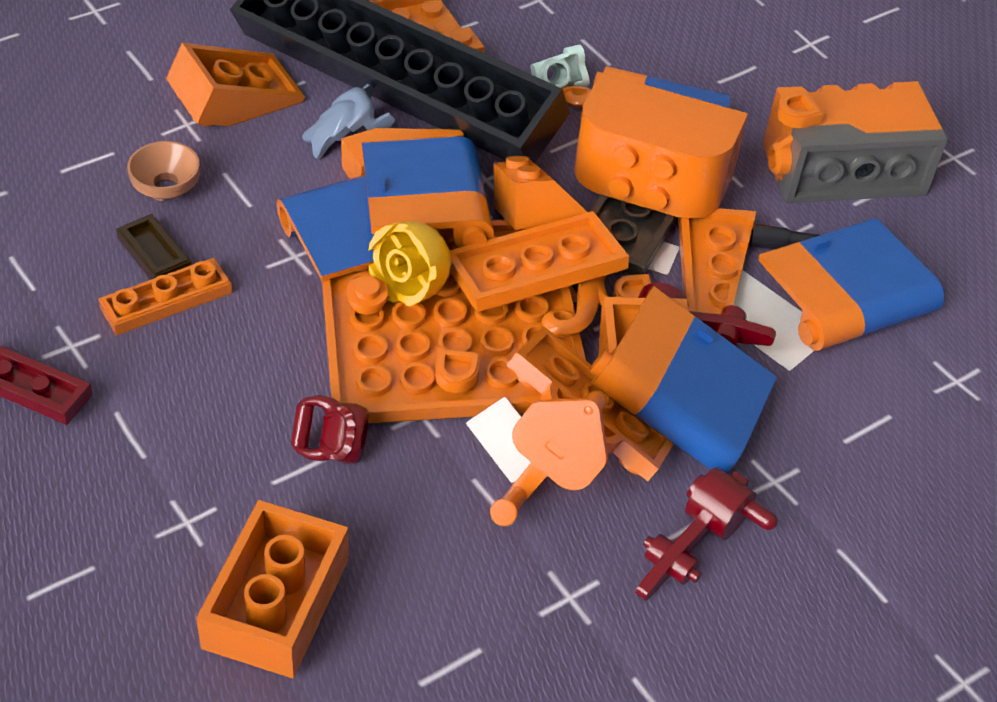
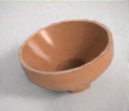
(163, 162)

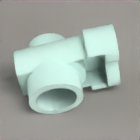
(567, 68)

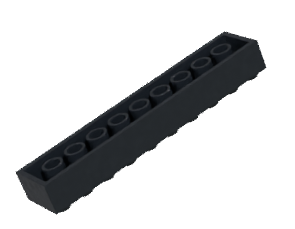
(413, 70)

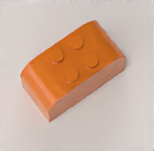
(657, 147)

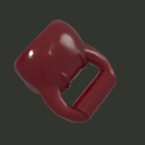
(342, 431)

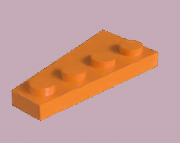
(713, 257)

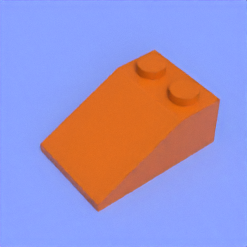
(230, 84)

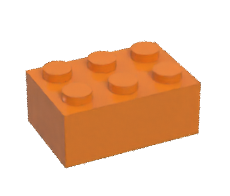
(274, 589)

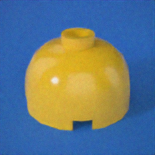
(410, 261)

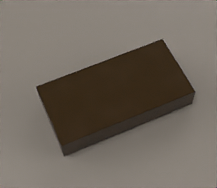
(152, 247)

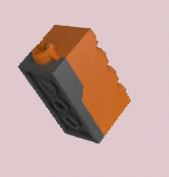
(863, 149)

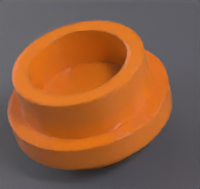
(367, 294)

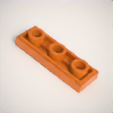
(165, 296)

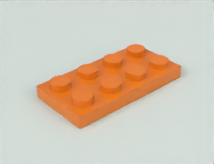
(536, 261)

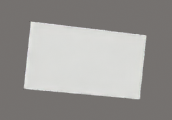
(773, 311)

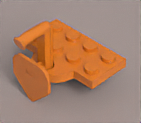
(571, 426)

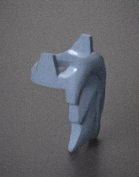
(346, 114)

